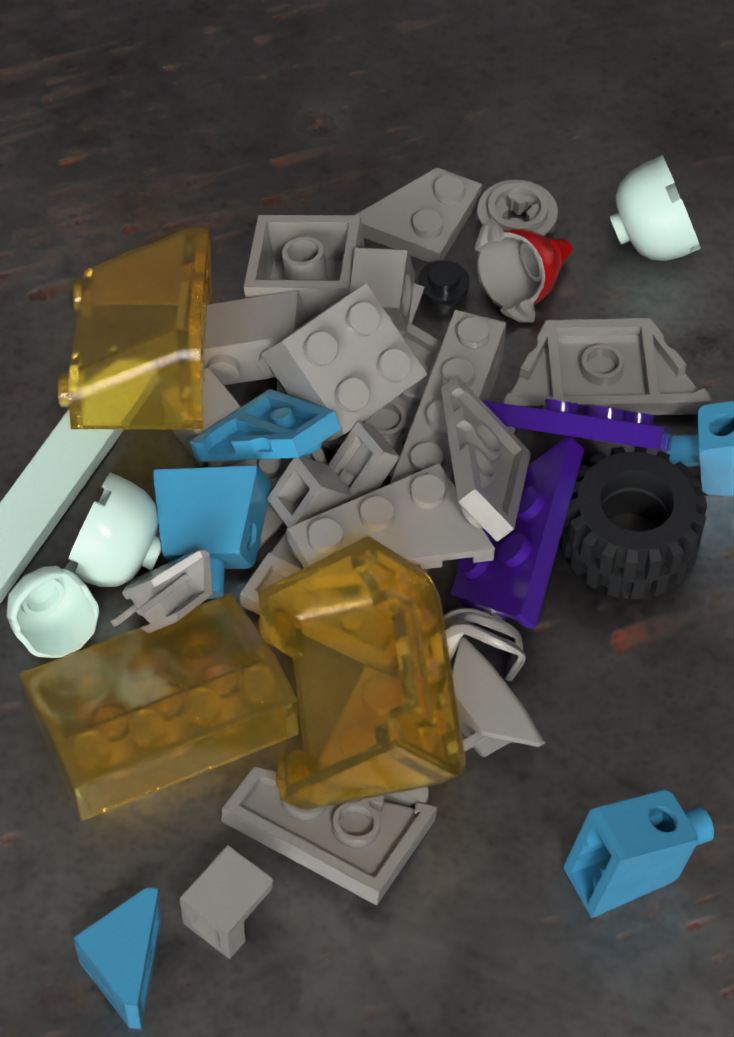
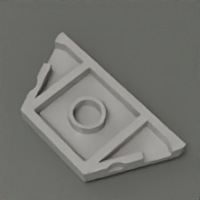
(609, 366)

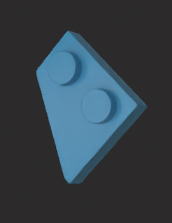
(267, 428)

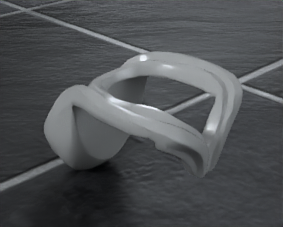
(457, 625)

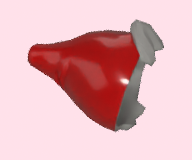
(518, 267)

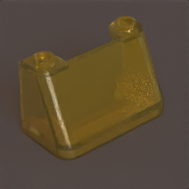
(142, 337)
(366, 677)

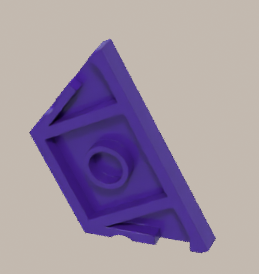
(586, 422)
(524, 558)

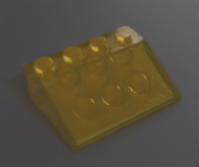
(161, 705)

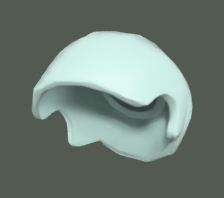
(52, 612)

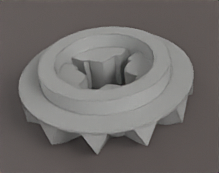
(520, 198)

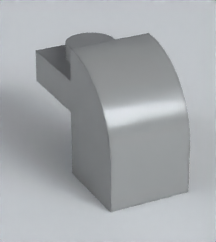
(354, 471)

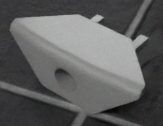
(169, 591)
(487, 705)

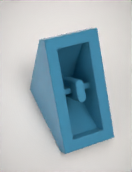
(121, 953)

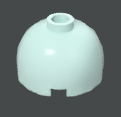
(653, 213)
(117, 536)

